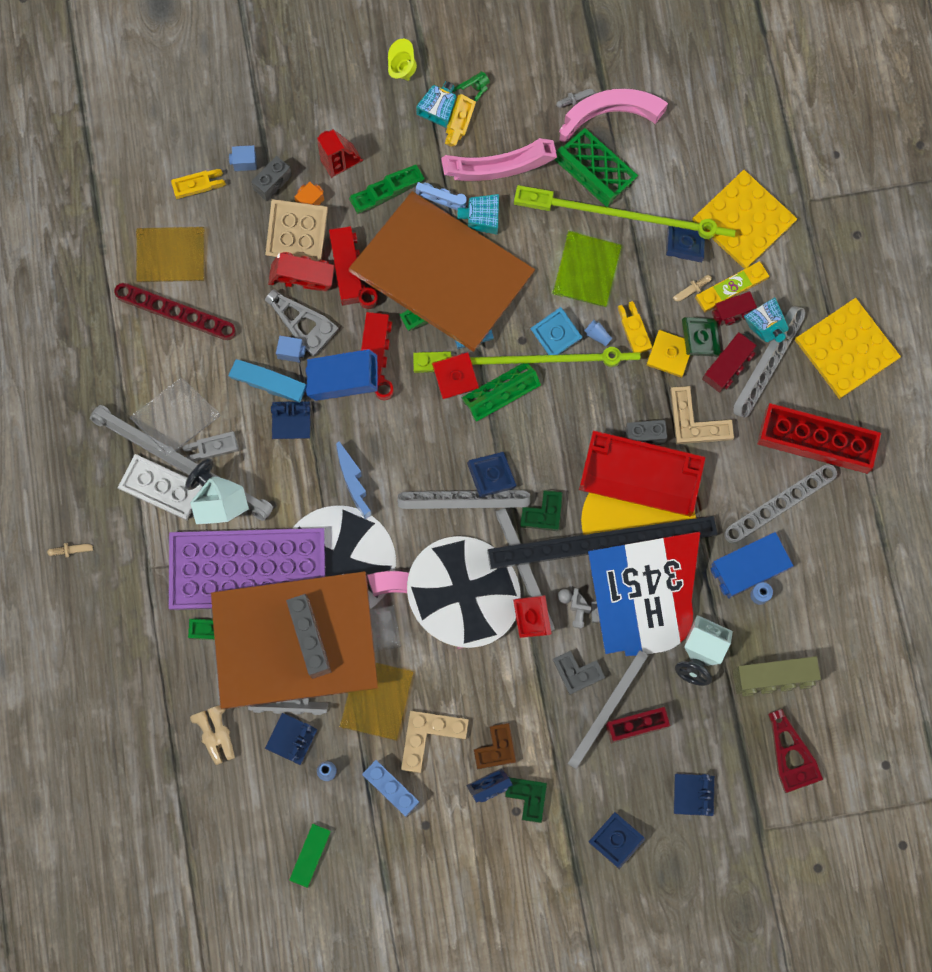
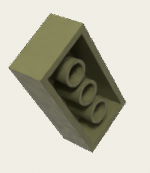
(776, 675)

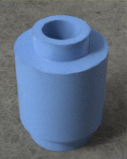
(757, 597)

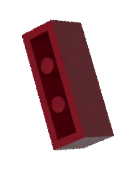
(730, 363)
(637, 725)

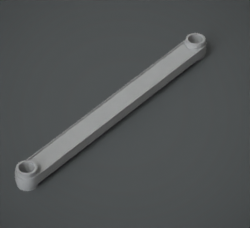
(102, 416)

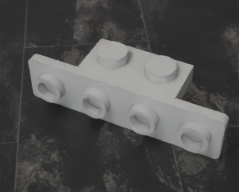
(295, 706)

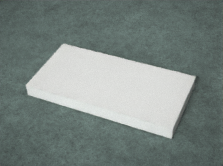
(158, 486)

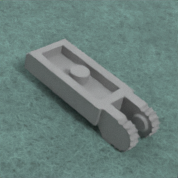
(213, 446)

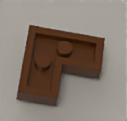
(500, 753)

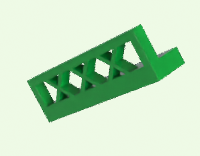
(502, 392)

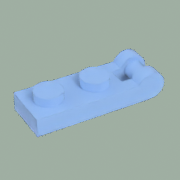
(441, 196)

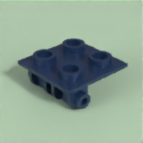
(290, 420)
(291, 738)
(694, 794)

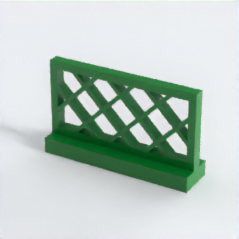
(587, 178)

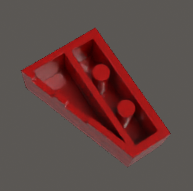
(336, 152)
(301, 271)

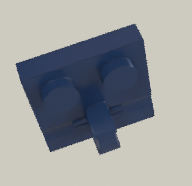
(685, 244)
(491, 474)
(489, 786)
(616, 840)

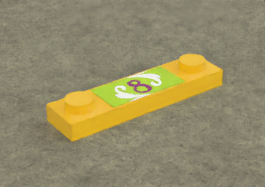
(732, 286)

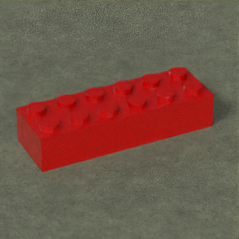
(819, 438)

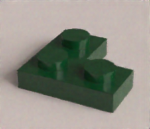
(547, 517)
(533, 795)

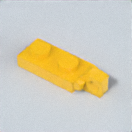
(459, 119)

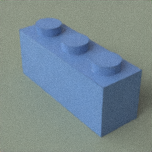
(391, 788)

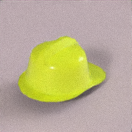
(401, 60)

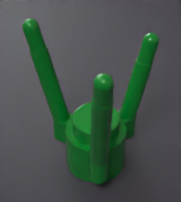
(478, 82)

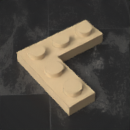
(689, 432)
(422, 724)

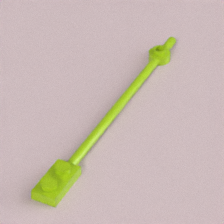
(543, 200)
(423, 360)

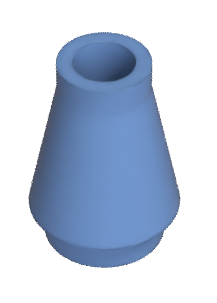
(598, 333)
(328, 776)

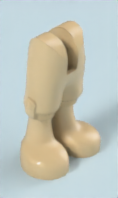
(214, 740)

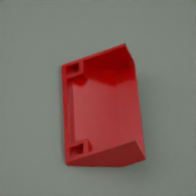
(642, 473)

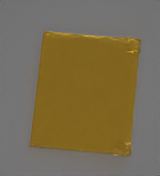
(170, 254)
(381, 709)

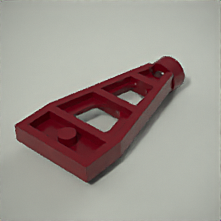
(798, 777)

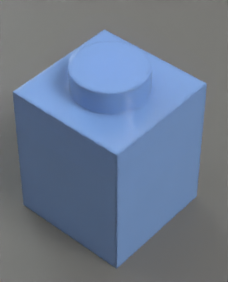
(243, 158)
(290, 349)

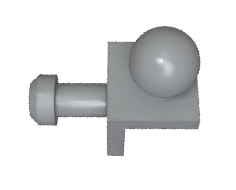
(578, 604)

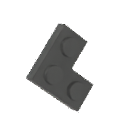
(575, 677)

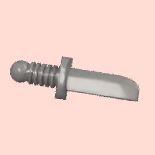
(574, 98)

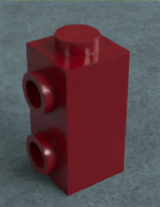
(734, 308)

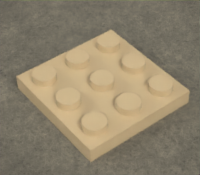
(296, 229)

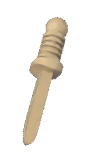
(692, 288)
(70, 549)

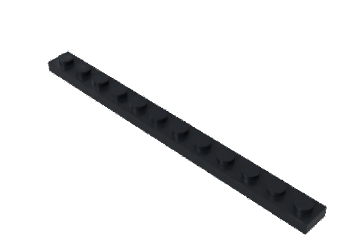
(580, 545)

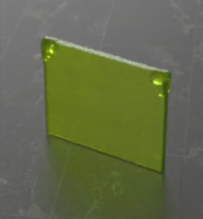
(587, 269)

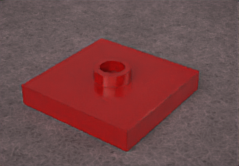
(455, 375)
(532, 616)

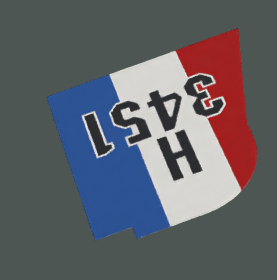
(645, 593)

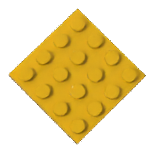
(752, 213)
(847, 348)

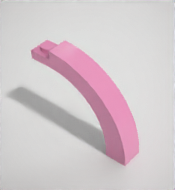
(612, 101)
(500, 165)
(389, 582)

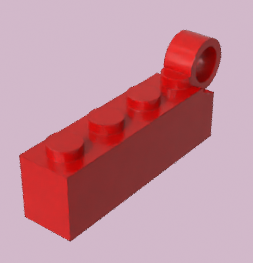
(344, 256)
(376, 340)

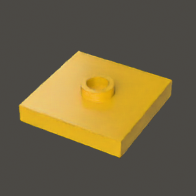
(668, 354)

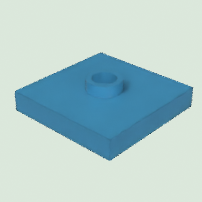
(556, 332)

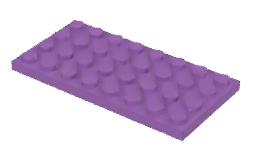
(239, 559)

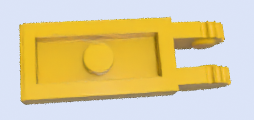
(197, 183)
(635, 329)

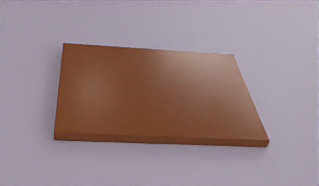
(442, 270)
(261, 652)

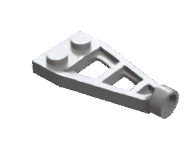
(318, 336)

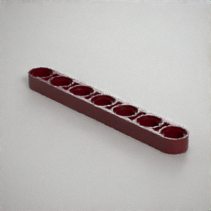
(168, 304)

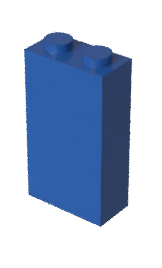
(341, 375)
(751, 565)

